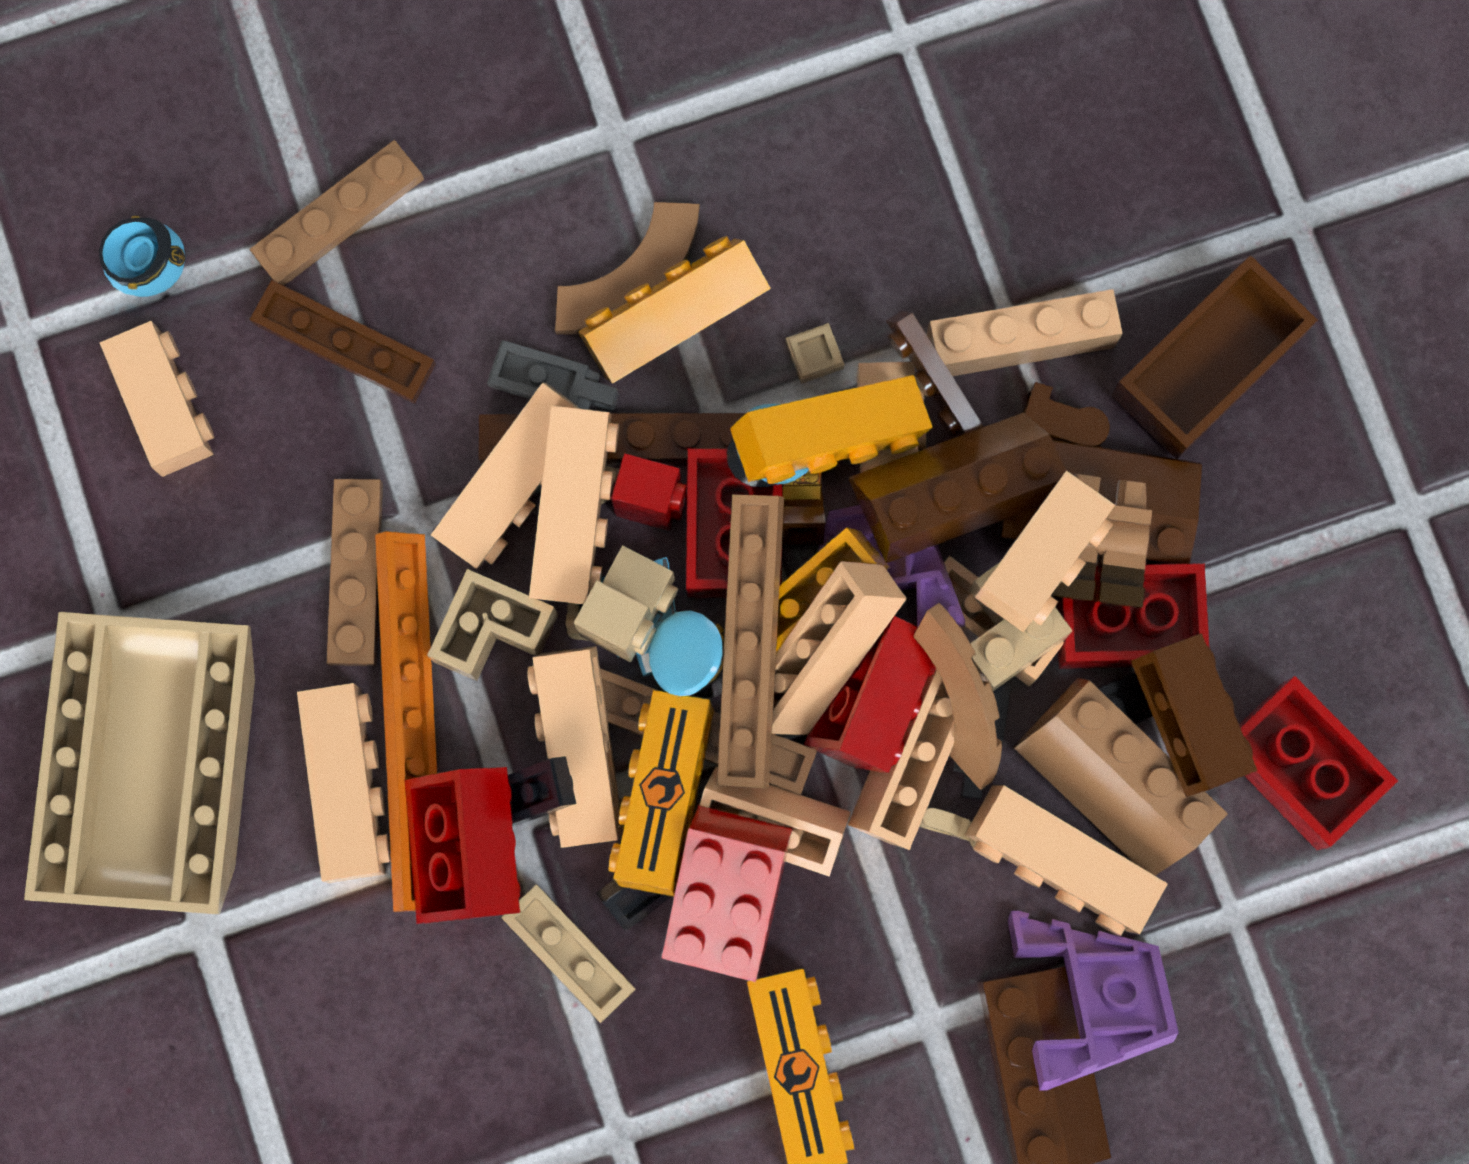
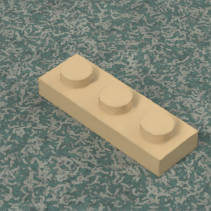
(569, 954)

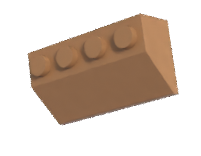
(1118, 778)

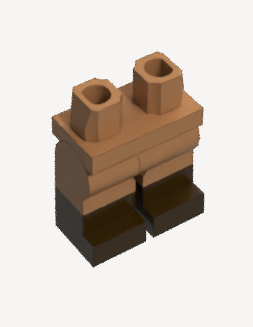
(1121, 551)

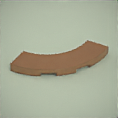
(664, 245)
(972, 700)

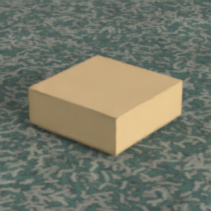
(814, 353)

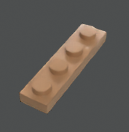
(337, 214)
(354, 573)

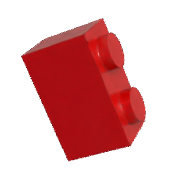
(649, 492)

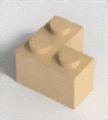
(624, 605)
(488, 612)
(1006, 649)

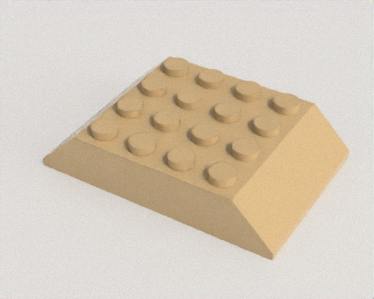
(142, 763)

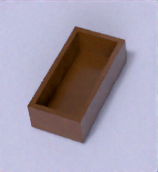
(1213, 357)

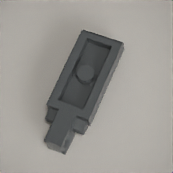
(524, 369)

